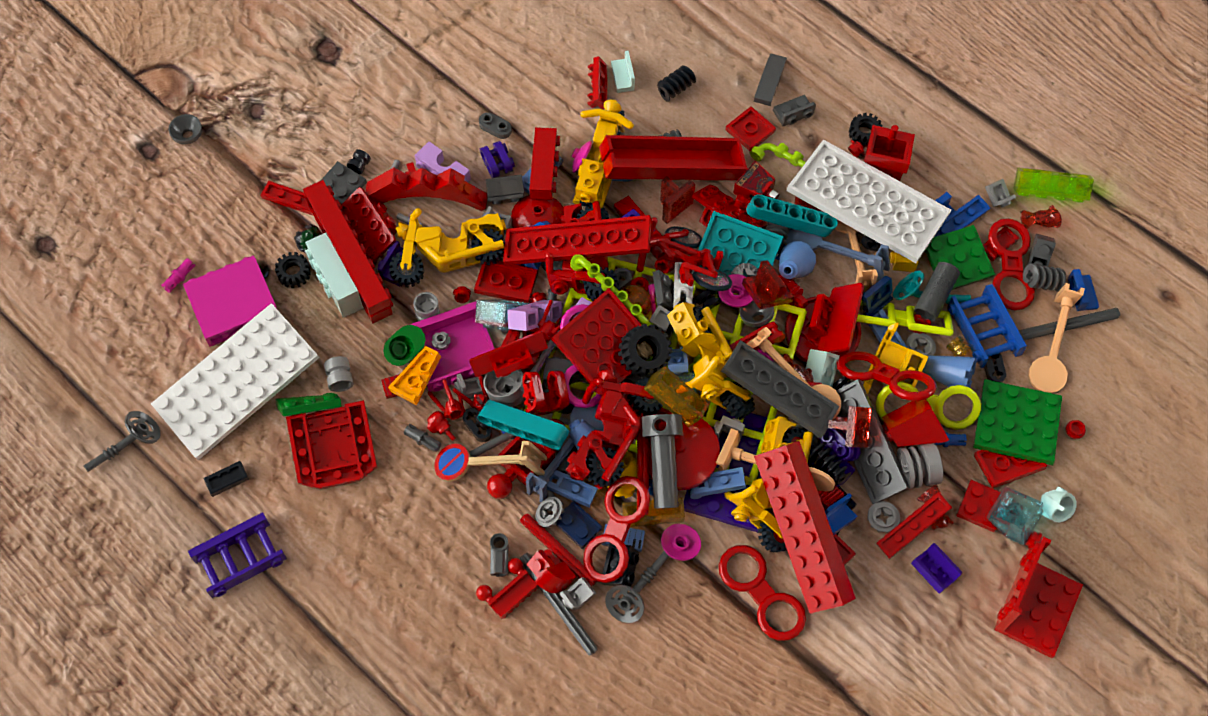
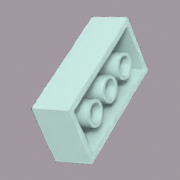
(333, 275)

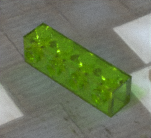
(1053, 183)

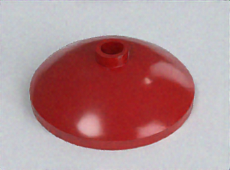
(525, 215)

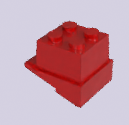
(889, 150)

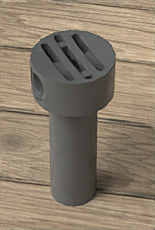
(663, 457)

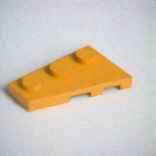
(416, 375)

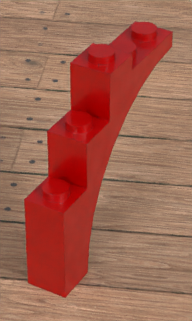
(422, 183)

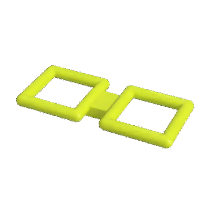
(906, 318)

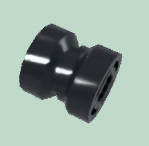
(358, 162)

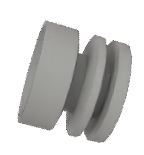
(505, 389)
(921, 465)

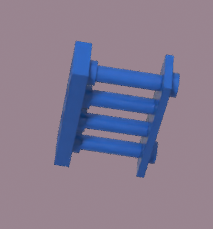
(998, 313)

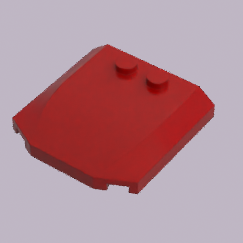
(332, 446)

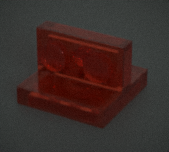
(675, 199)
(767, 287)
(856, 426)

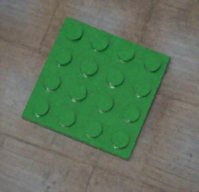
(1018, 422)

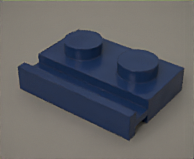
(877, 296)
(578, 525)

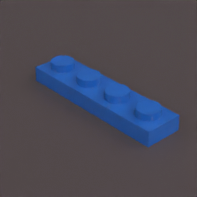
(964, 216)

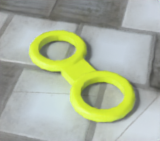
(936, 403)

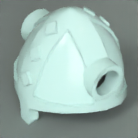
(1058, 505)

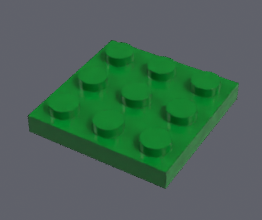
(963, 251)

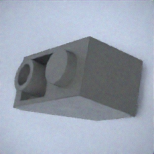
(1041, 250)

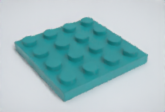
(739, 242)

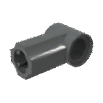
(499, 556)

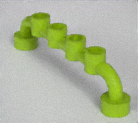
(780, 151)
(579, 262)

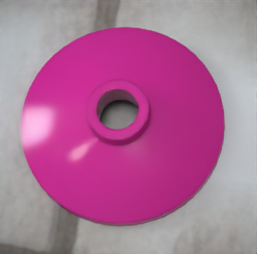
(580, 153)
(740, 300)
(682, 535)

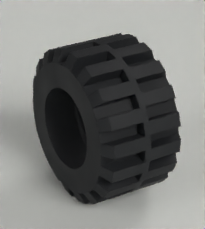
(655, 339)

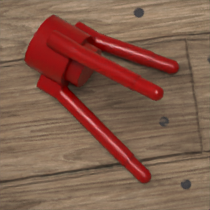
(549, 328)
(479, 400)
(453, 409)

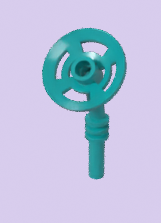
(911, 288)

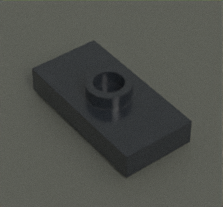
(226, 478)

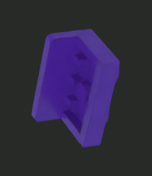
(937, 568)

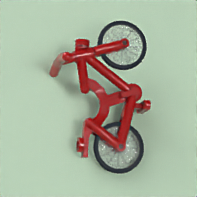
(682, 241)

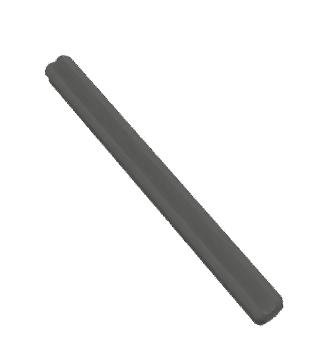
(1072, 323)
(565, 613)

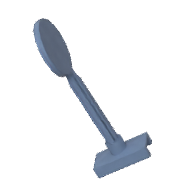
(879, 261)
(539, 483)

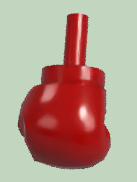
(438, 423)

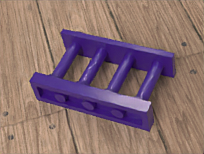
(221, 544)

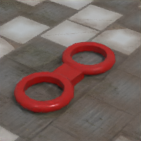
(1011, 262)
(887, 375)
(616, 529)
(762, 593)

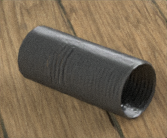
(937, 291)

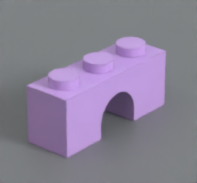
(431, 157)
(529, 315)

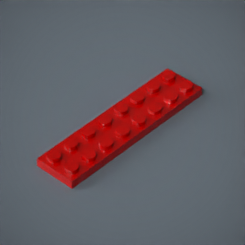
(585, 238)

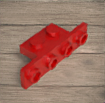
(510, 356)

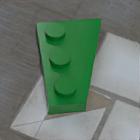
(306, 404)

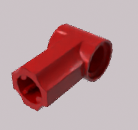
(666, 264)

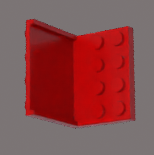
(1038, 604)

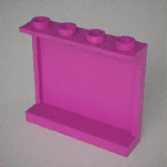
(228, 298)
(467, 341)

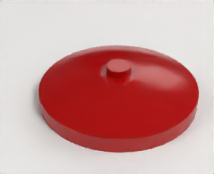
(695, 454)

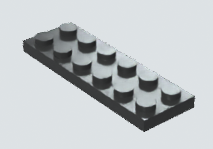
(780, 389)
(877, 463)

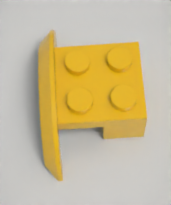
(898, 357)

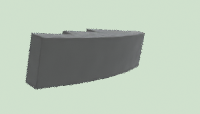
(770, 79)

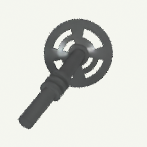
(136, 432)
(629, 598)

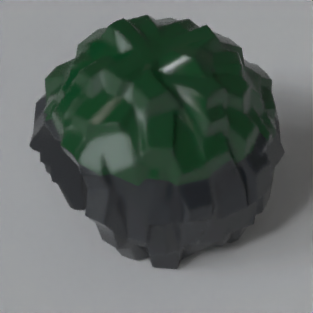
(301, 237)

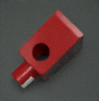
(756, 181)

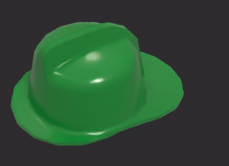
(404, 345)

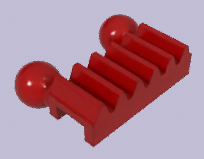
(512, 594)

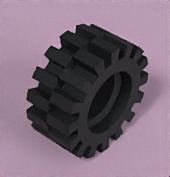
(862, 121)
(292, 260)

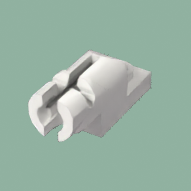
(680, 289)

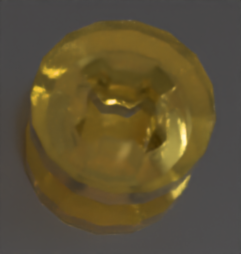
(958, 347)

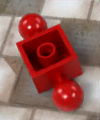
(500, 485)

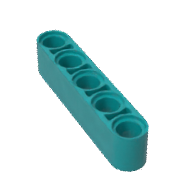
(803, 218)
(523, 424)

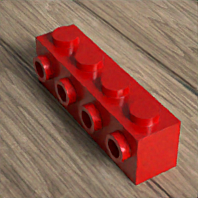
(543, 163)

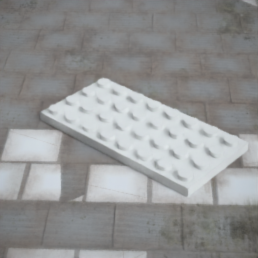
(869, 201)
(234, 381)

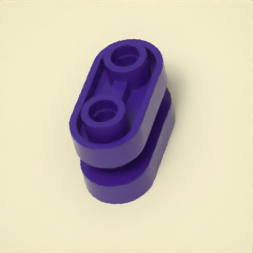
(505, 163)
(836, 440)

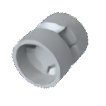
(426, 306)
(338, 374)

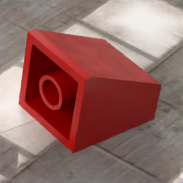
(914, 425)

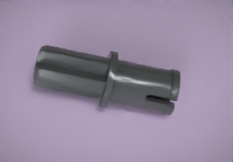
(422, 438)

